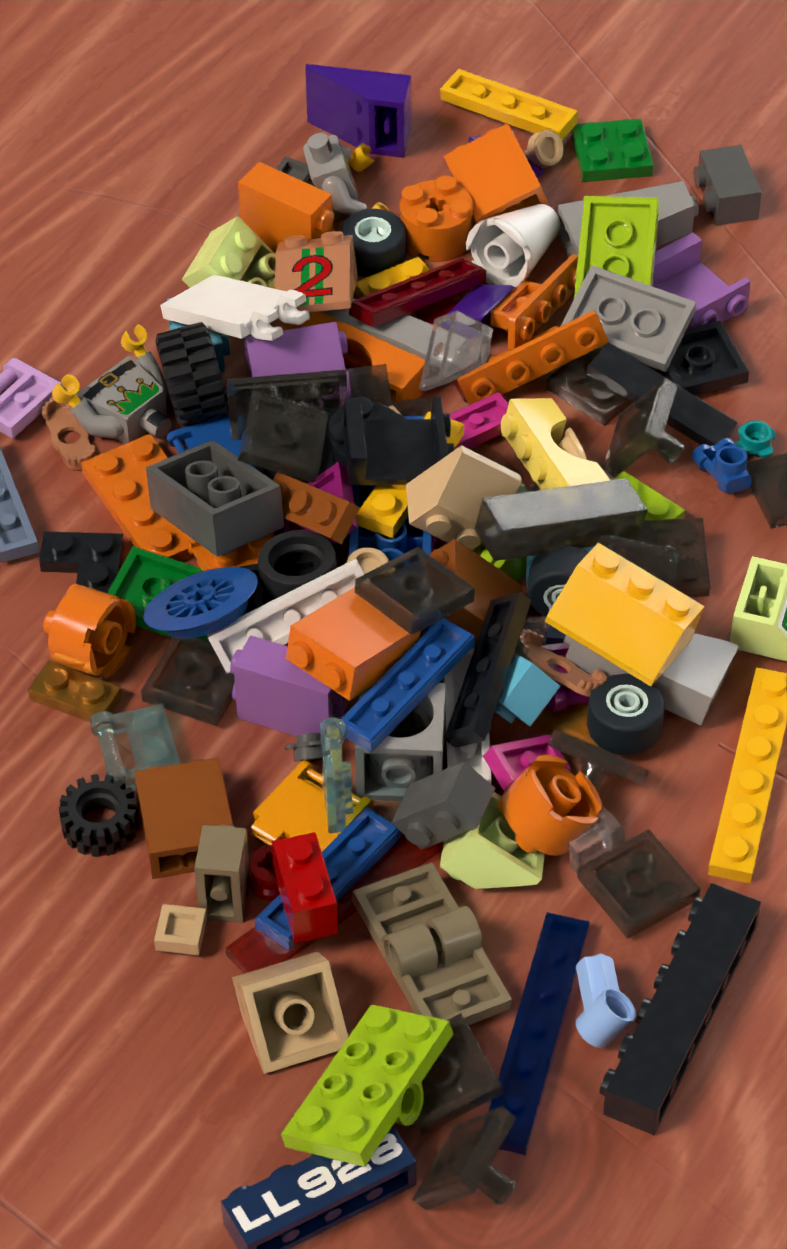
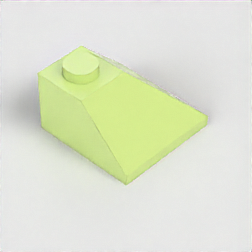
(490, 855)

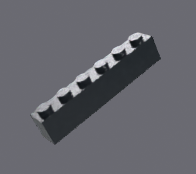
(680, 1009)

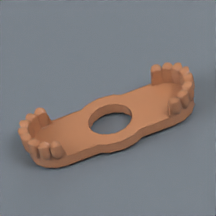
(60, 420)
(531, 648)

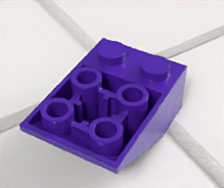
(361, 107)

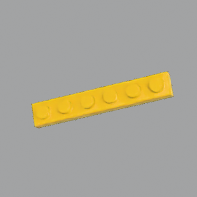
(751, 778)

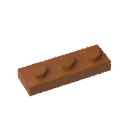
(315, 508)

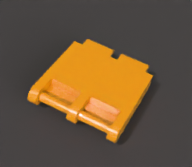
(299, 809)

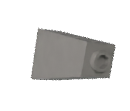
(674, 220)
(686, 684)

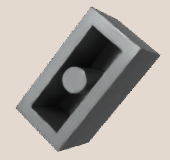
(728, 185)
(443, 805)

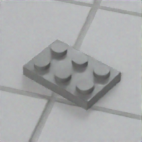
(634, 315)

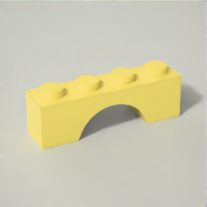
(534, 431)

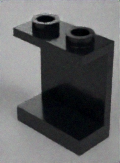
(394, 448)

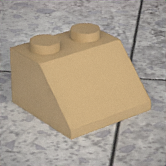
(450, 494)
(291, 1011)

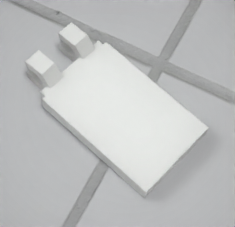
(236, 307)

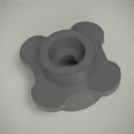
(307, 747)

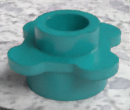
(756, 438)

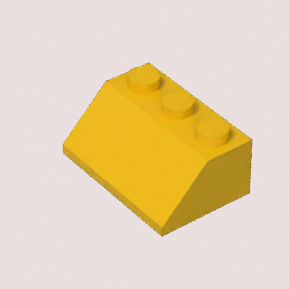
(625, 614)

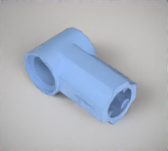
(605, 1007)

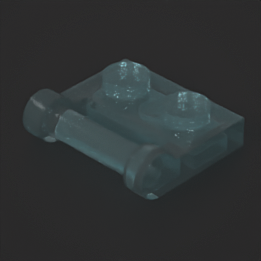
(147, 736)
(335, 775)

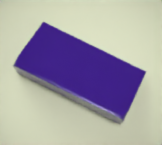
(482, 301)

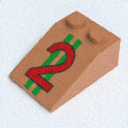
(319, 269)

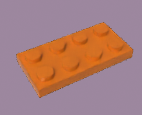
(123, 488)

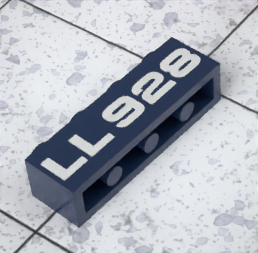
(315, 1196)

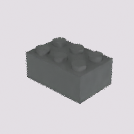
(215, 498)

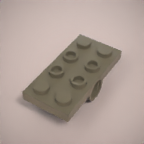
(431, 946)

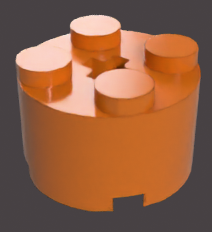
(436, 218)
(90, 631)
(549, 806)

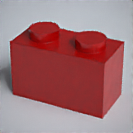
(305, 887)

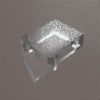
(596, 841)

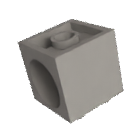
(407, 753)

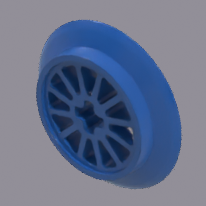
(202, 602)

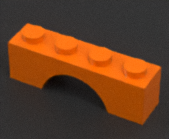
(366, 350)

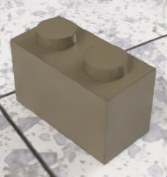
(222, 872)

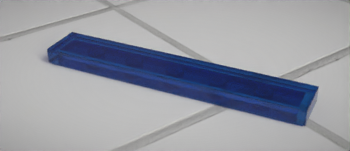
(539, 1025)

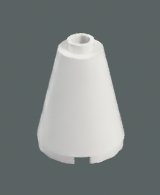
(513, 243)

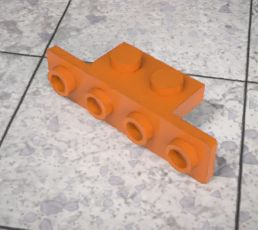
(534, 303)
(534, 358)

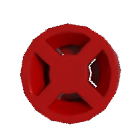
(262, 874)

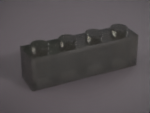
(559, 517)

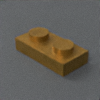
(73, 692)

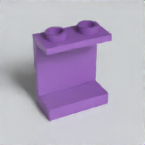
(681, 273)

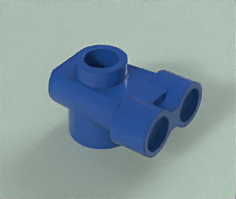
(725, 464)

